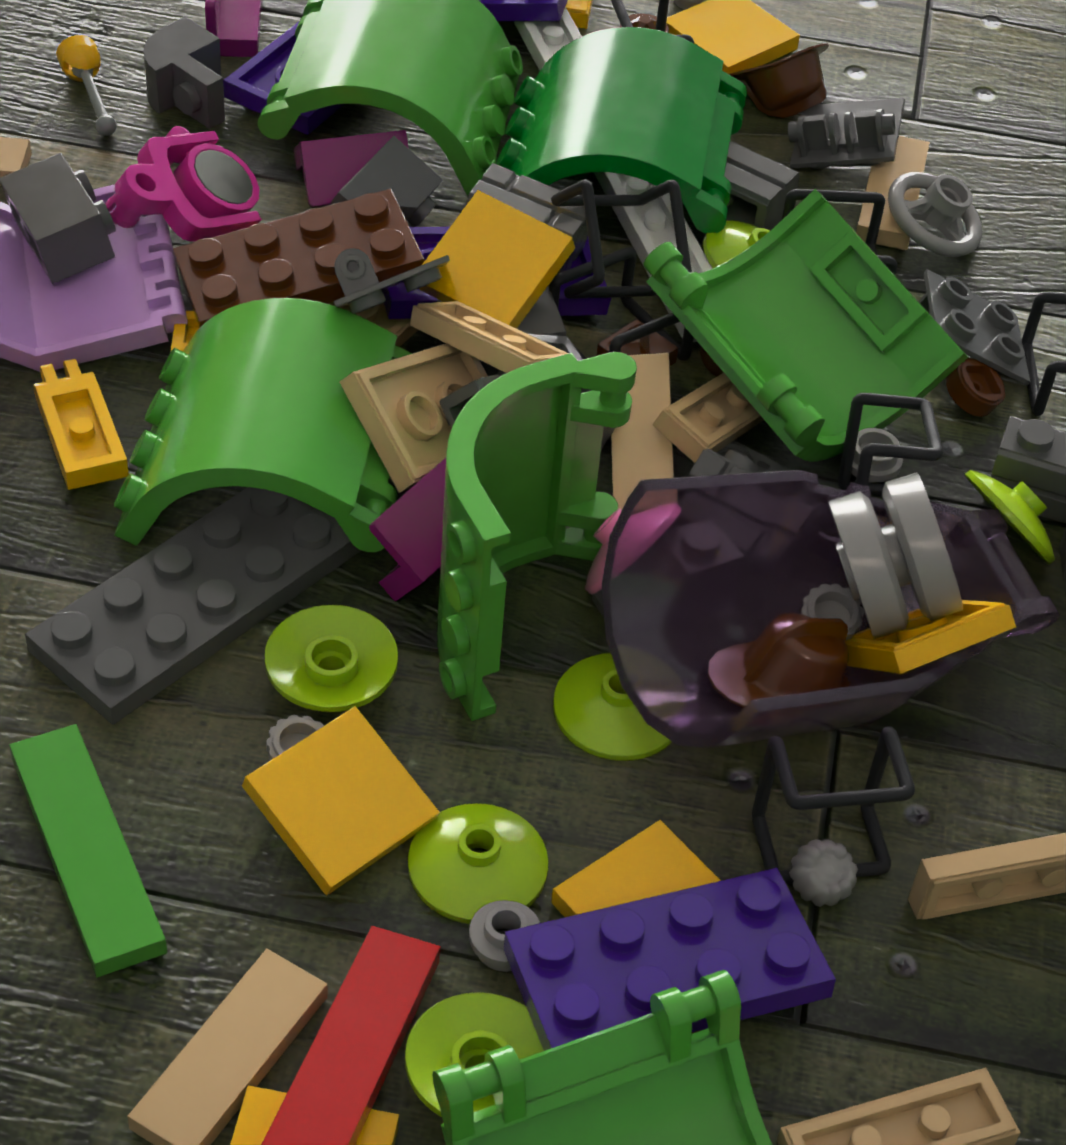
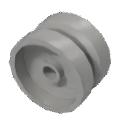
(895, 555)

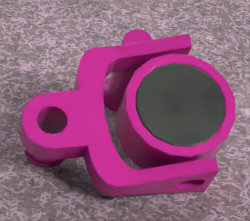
(198, 200)

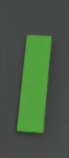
(88, 851)

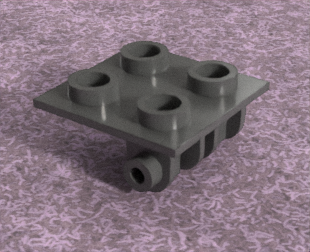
(846, 133)
(362, 285)
(977, 326)

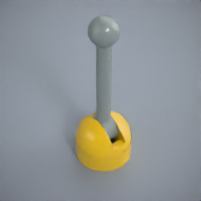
(81, 63)

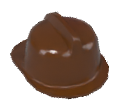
(787, 85)
(786, 659)

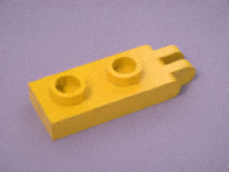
(79, 426)

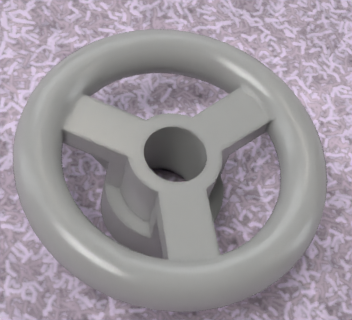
(941, 208)

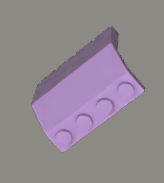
(95, 312)

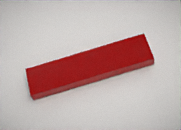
(356, 1042)

